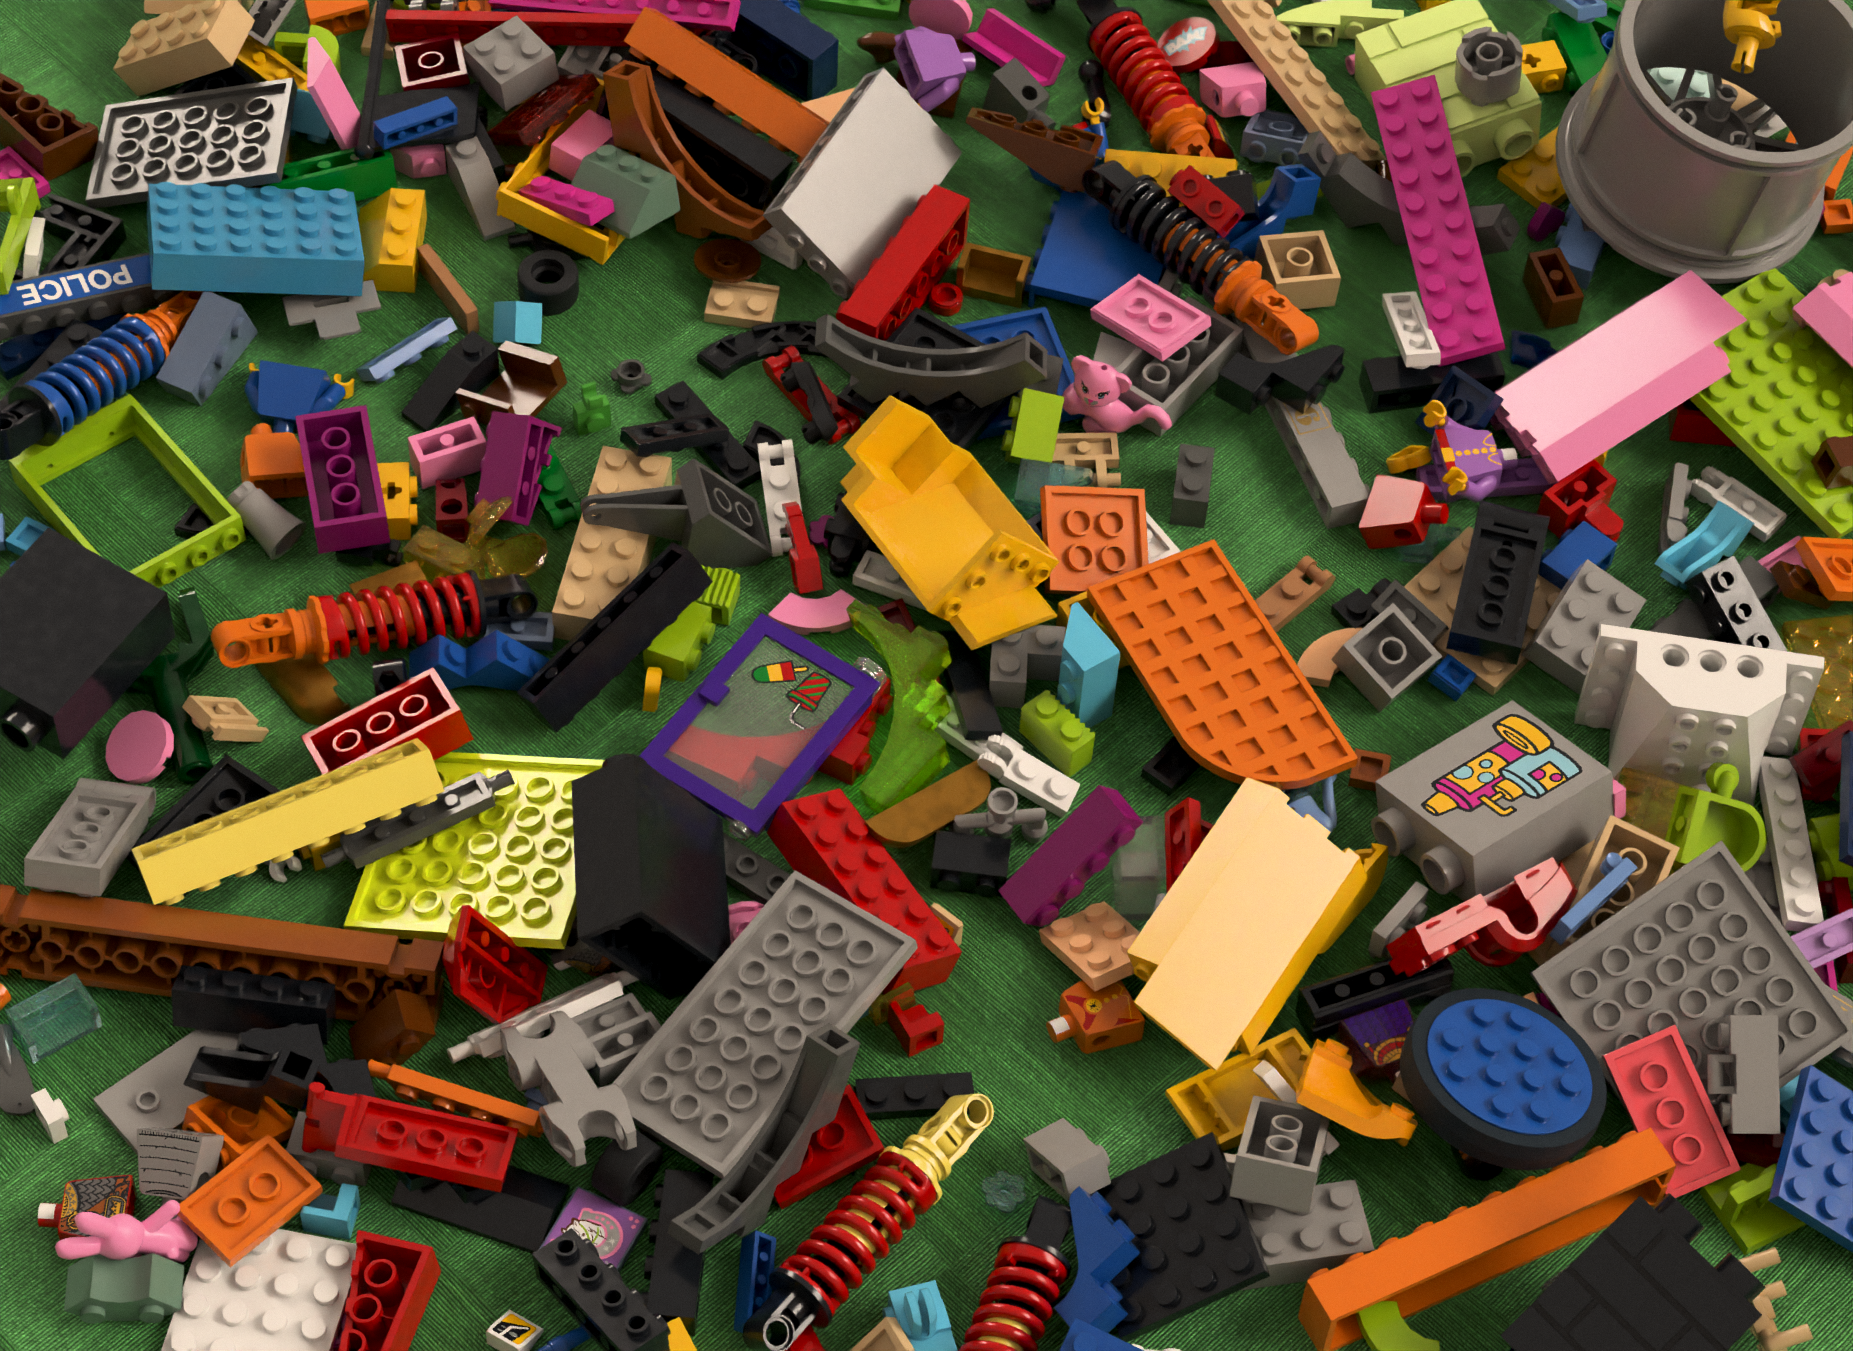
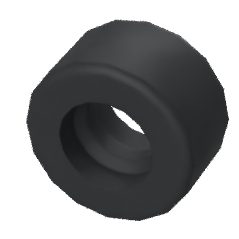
(549, 266)
(627, 1173)

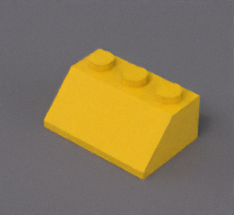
(390, 235)

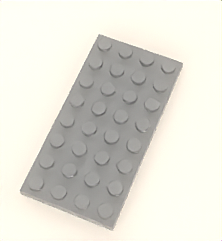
(738, 1034)

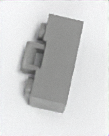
(1754, 1091)

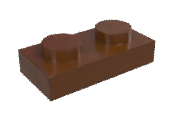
(1799, 584)

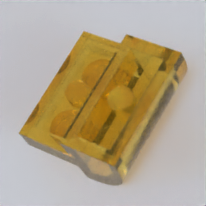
(1648, 800)

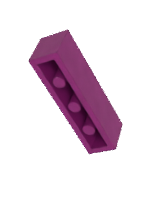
(1071, 856)

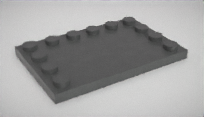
(192, 139)

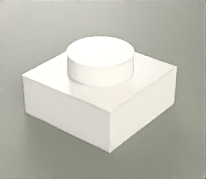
(51, 1115)

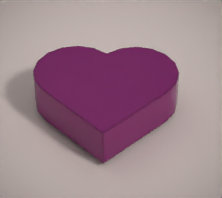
(1545, 221)

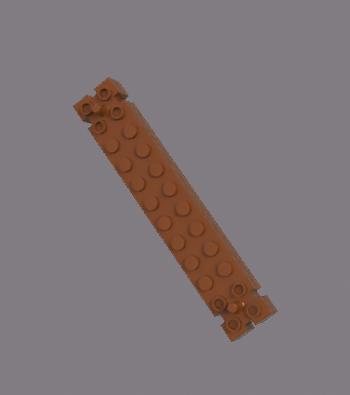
(146, 944)

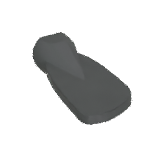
(14, 1077)

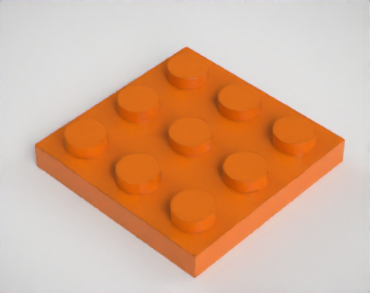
(1092, 534)

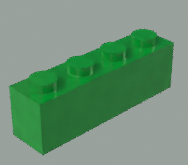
(1578, 46)
(341, 171)

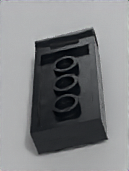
(1498, 583)

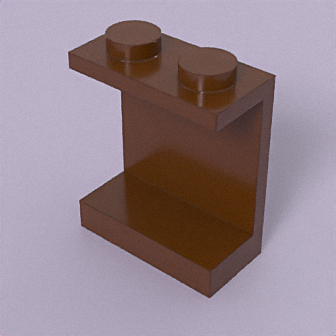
(523, 388)

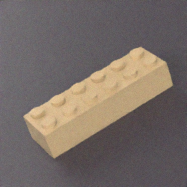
(603, 556)

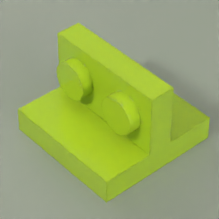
(1744, 1207)

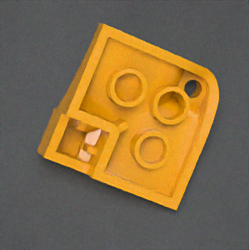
(1338, 1094)

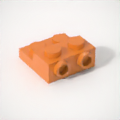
(238, 1126)

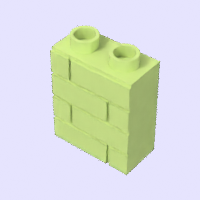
(1428, 46)

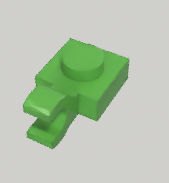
(593, 412)

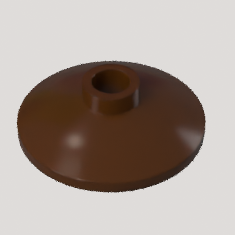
(727, 260)

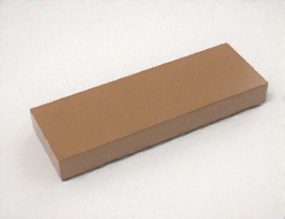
(448, 289)

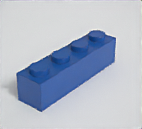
(415, 122)
(755, 1266)

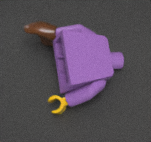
(926, 59)

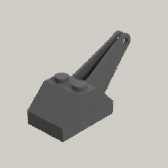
(700, 509)

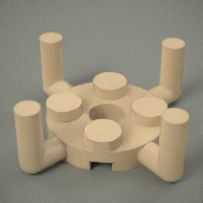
(1765, 1329)

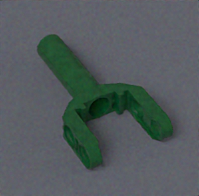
(166, 683)

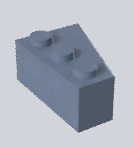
(206, 348)

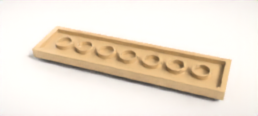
(1296, 77)

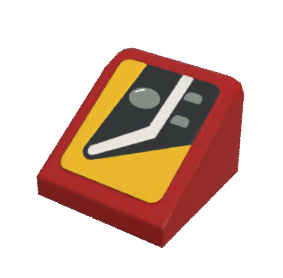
(1219, 141)

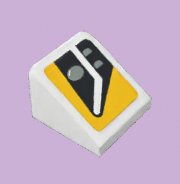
(513, 1333)

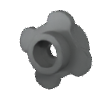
(631, 376)

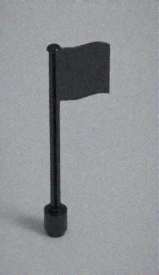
(379, 107)

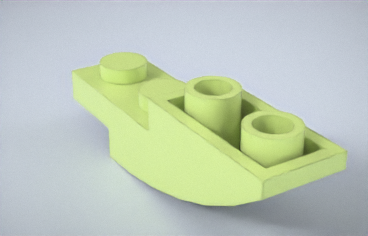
(1328, 20)

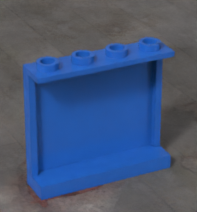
(1085, 255)

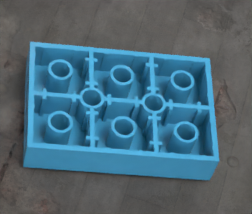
(254, 240)

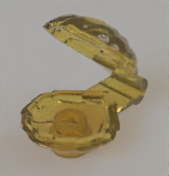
(517, 555)

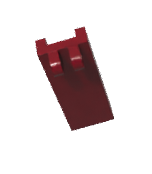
(1837, 899)

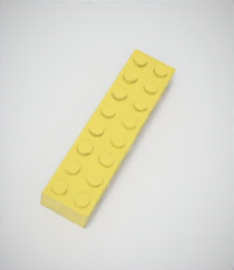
(288, 821)

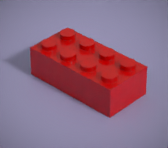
(409, 711)

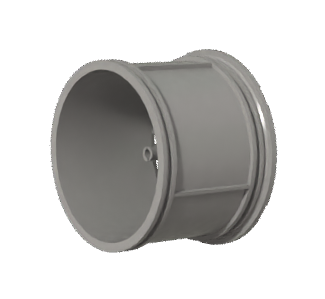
(1688, 176)

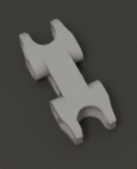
(575, 1103)

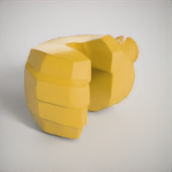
(1750, 28)

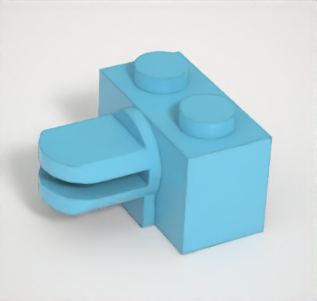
(922, 1316)

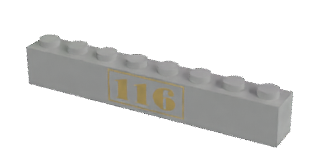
(1312, 444)

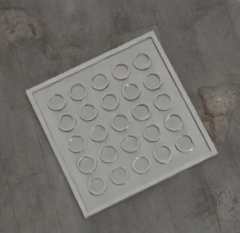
(1687, 959)

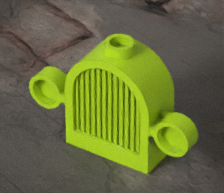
(1706, 818)

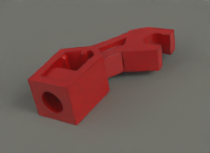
(803, 556)

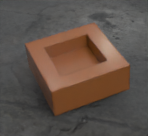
(1369, 768)

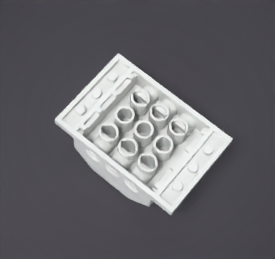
(1695, 703)

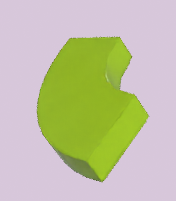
(1387, 1331)

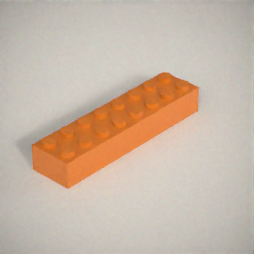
(726, 82)

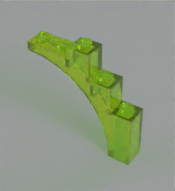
(913, 749)

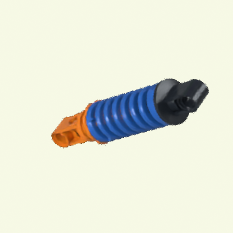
(92, 376)

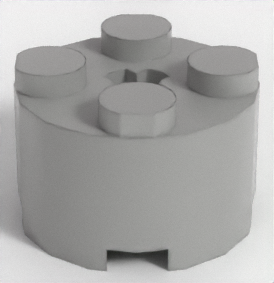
(1488, 66)

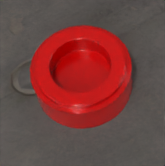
(945, 299)

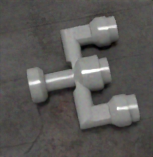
(1002, 817)

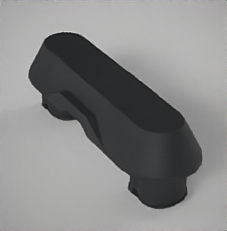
(823, 422)

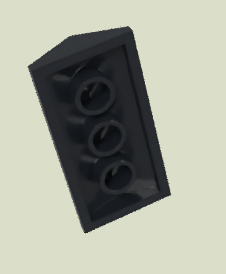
(219, 791)
(515, 1217)

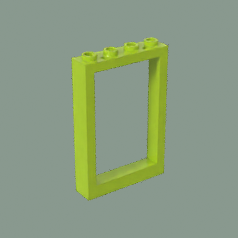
(104, 431)

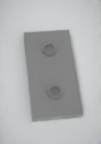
(156, 1091)

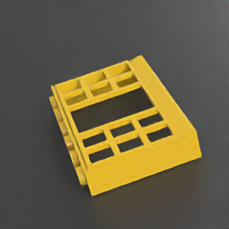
(577, 236)

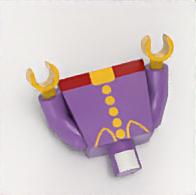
(1465, 457)

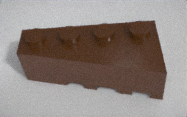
(42, 134)

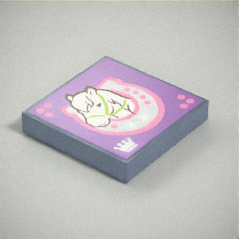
(604, 1223)

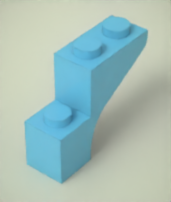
(1704, 547)

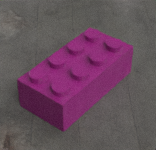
(342, 479)

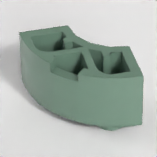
(124, 1289)

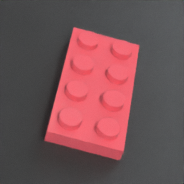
(1666, 1094)

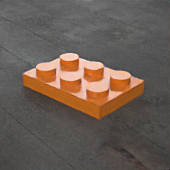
(1830, 564)
(249, 1200)

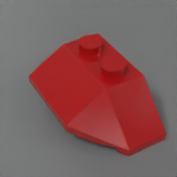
(489, 968)

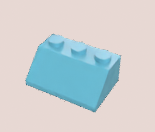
(1087, 669)

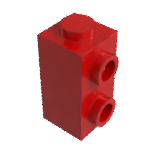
(1205, 200)

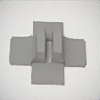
(332, 314)

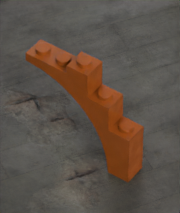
(643, 128)

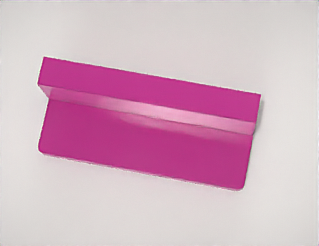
(1004, 39)

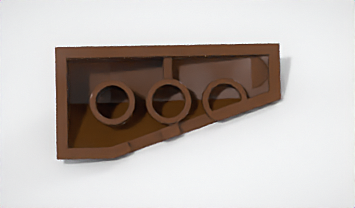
(1052, 153)

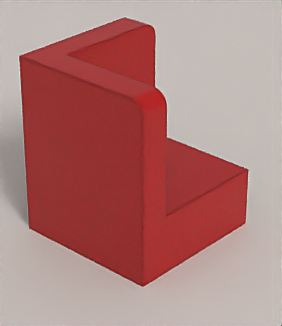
(915, 1027)

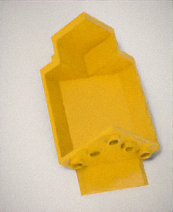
(946, 526)

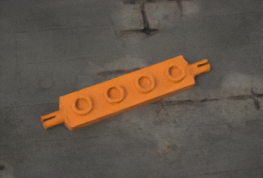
(450, 1097)

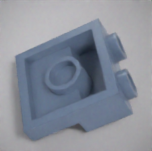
(1273, 138)

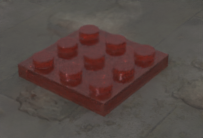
(544, 108)

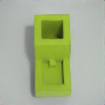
(295, 46)

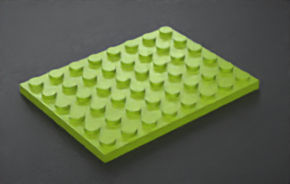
(1783, 397)

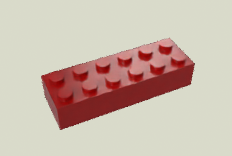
(910, 265)
(832, 846)

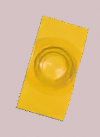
(1223, 1098)

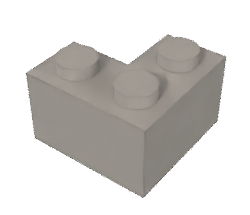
(1024, 656)

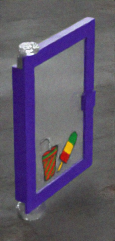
(762, 724)

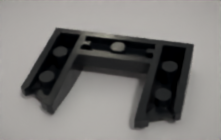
(86, 231)

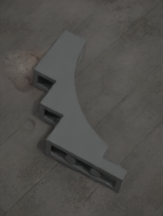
(1366, 198)

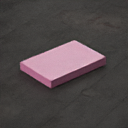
(1150, 317)

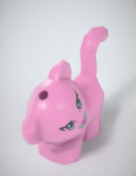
(1096, 397)

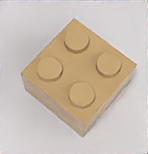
(1300, 267)

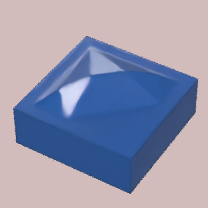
(1452, 677)

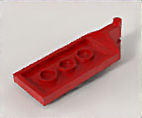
(408, 1138)

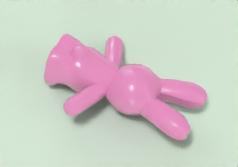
(127, 1237)

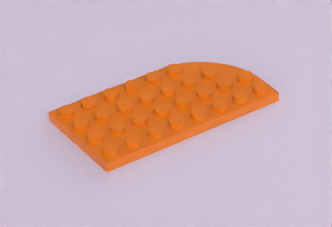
(1220, 671)

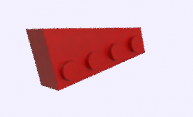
(387, 1293)

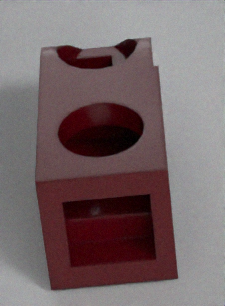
(452, 509)

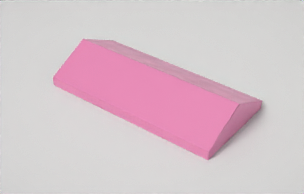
(332, 97)

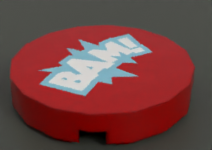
(1189, 43)

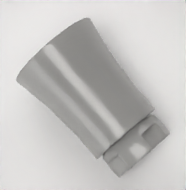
(266, 519)

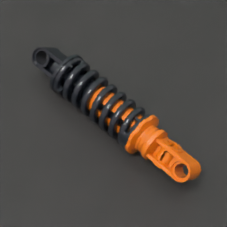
(1198, 255)

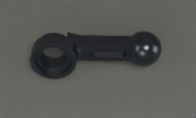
(1091, 74)

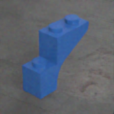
(1288, 196)
(490, 662)
(1102, 1253)

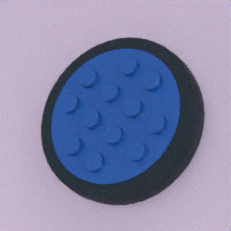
(1503, 1079)

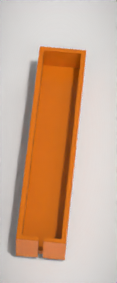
(1487, 1238)

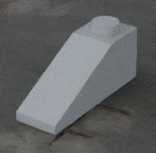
(477, 186)

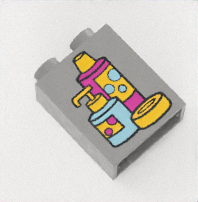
(1492, 803)

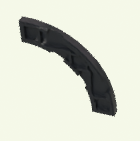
(759, 343)

